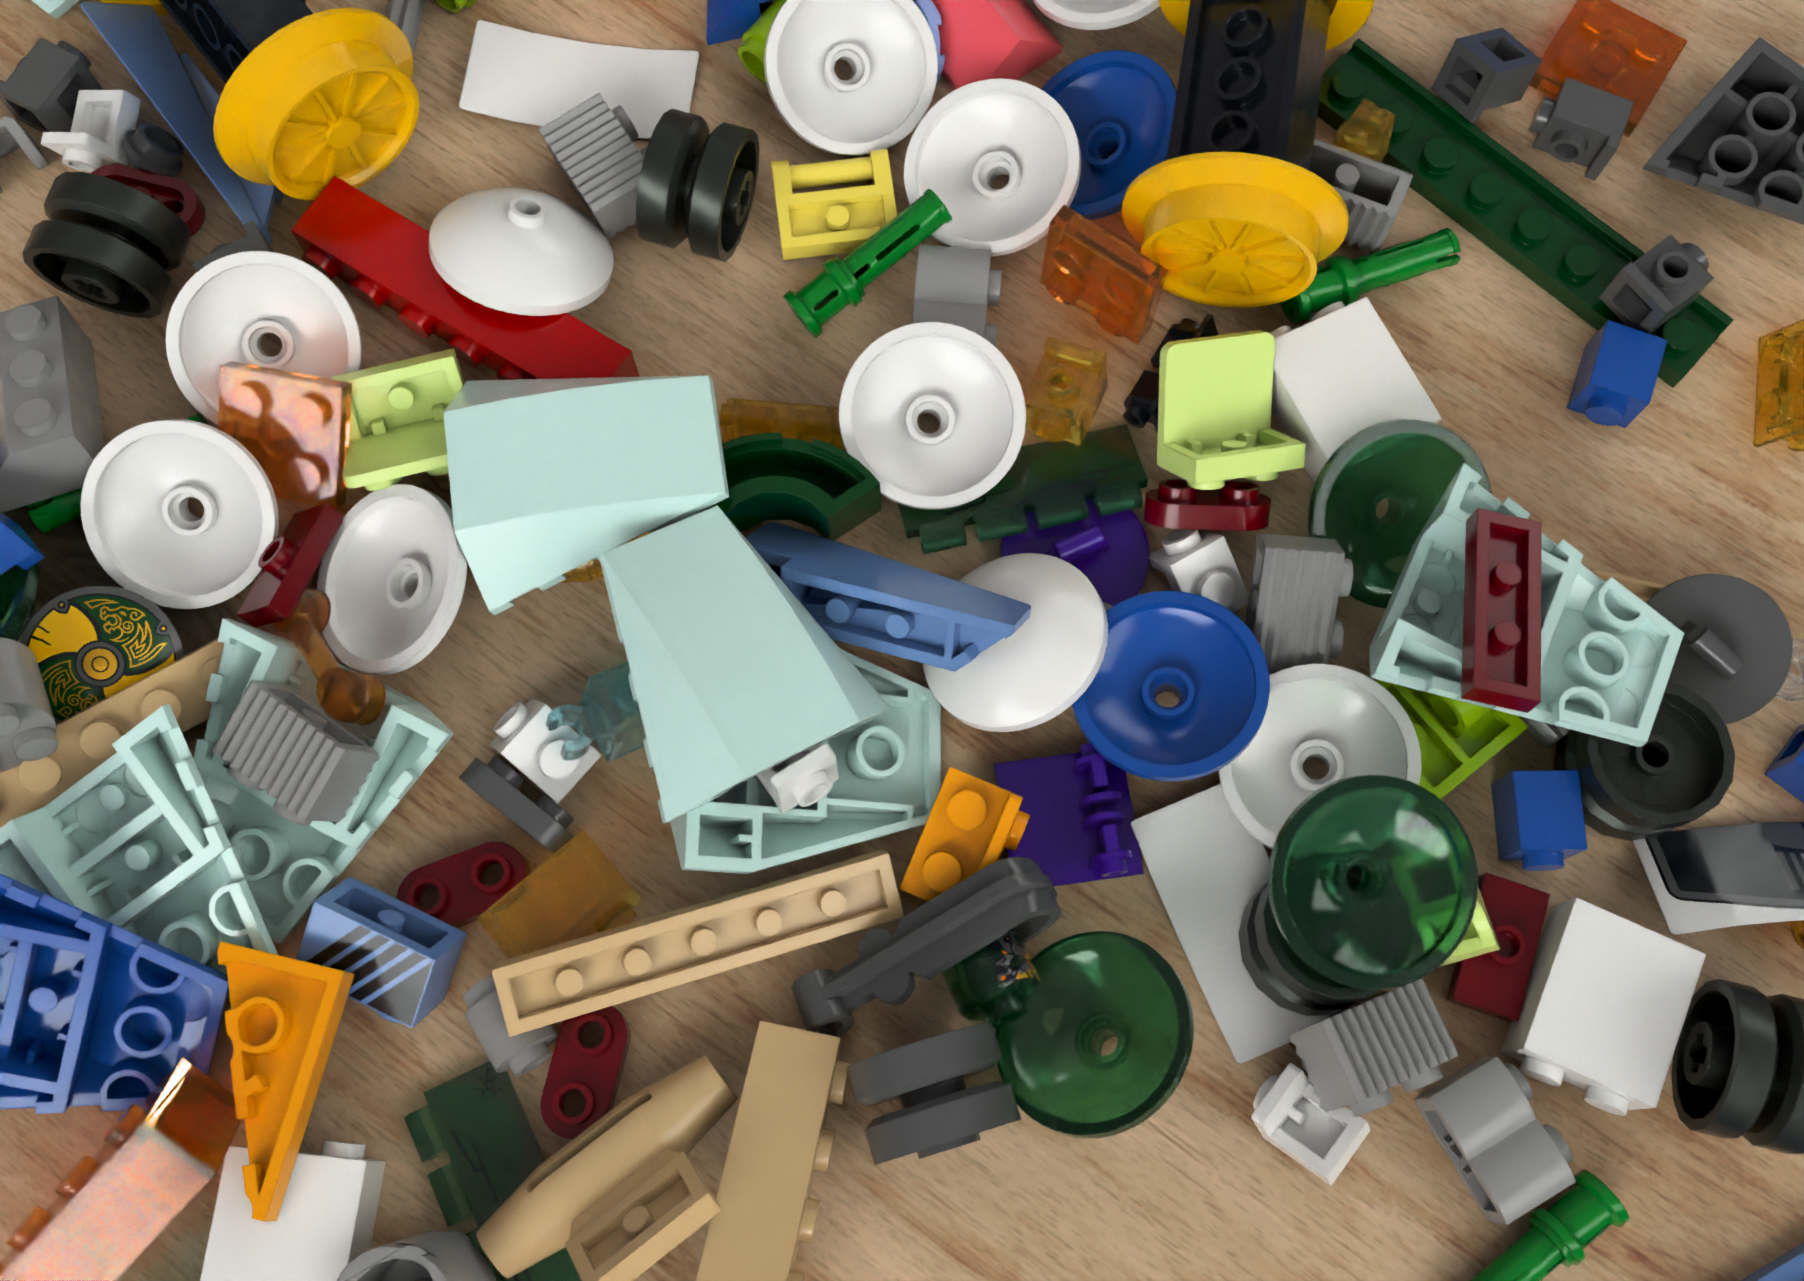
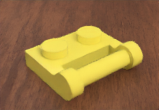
(835, 218)

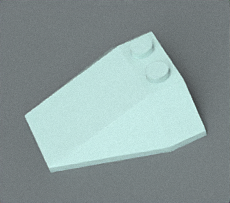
(883, 788)

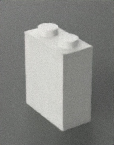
(1341, 379)
(1603, 1007)
(320, 1225)

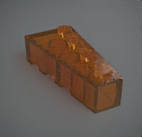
(132, 1187)

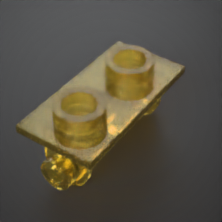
(1780, 388)
(793, 420)

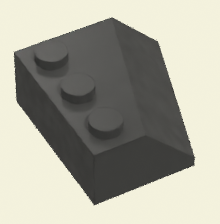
(1745, 136)

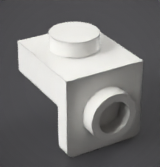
(96, 130)
(1201, 565)
(536, 750)
(801, 778)
(1295, 1124)

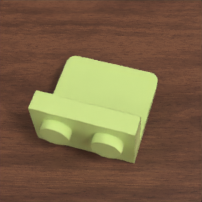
(1219, 411)
(399, 419)

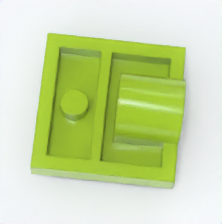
(1453, 735)

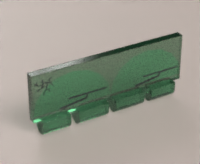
(1045, 480)
(490, 1152)

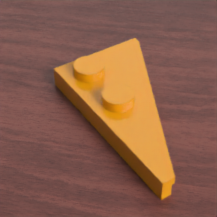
(281, 1039)

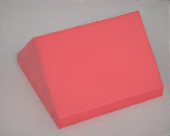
(992, 40)

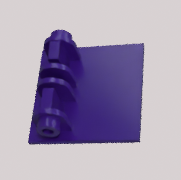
(1077, 816)

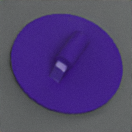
(1104, 548)

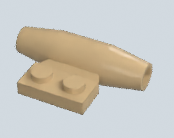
(619, 1187)

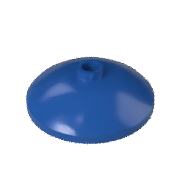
(1114, 104)
(1183, 648)

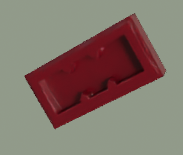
(289, 565)
(1499, 979)

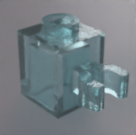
(603, 715)

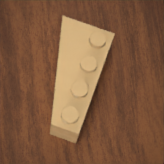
(774, 1157)

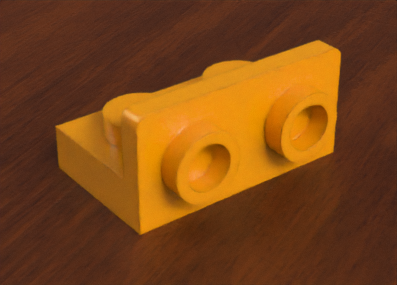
(963, 833)

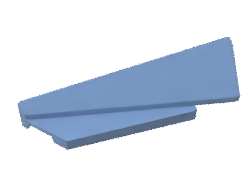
(182, 100)
(887, 602)

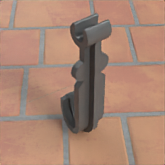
(929, 941)

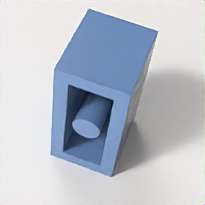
(394, 950)

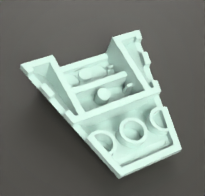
(573, 470)
(1600, 643)
(724, 661)
(141, 849)
(280, 859)

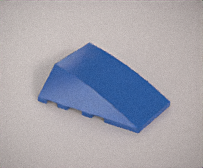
(94, 1007)

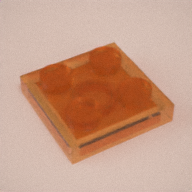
(1611, 52)
(1101, 275)
(291, 426)

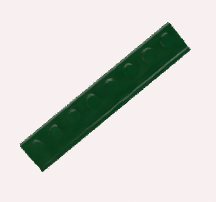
(1506, 202)

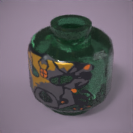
(994, 982)

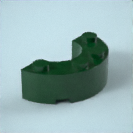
(798, 483)

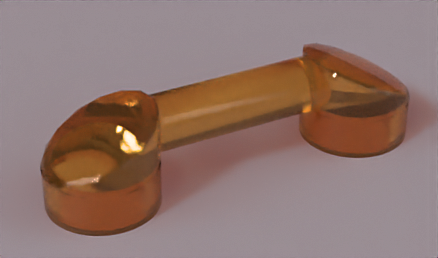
(341, 692)

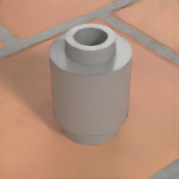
(515, 1053)

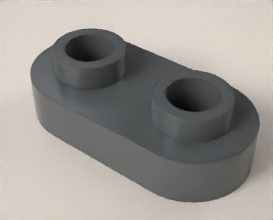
(499, 785)

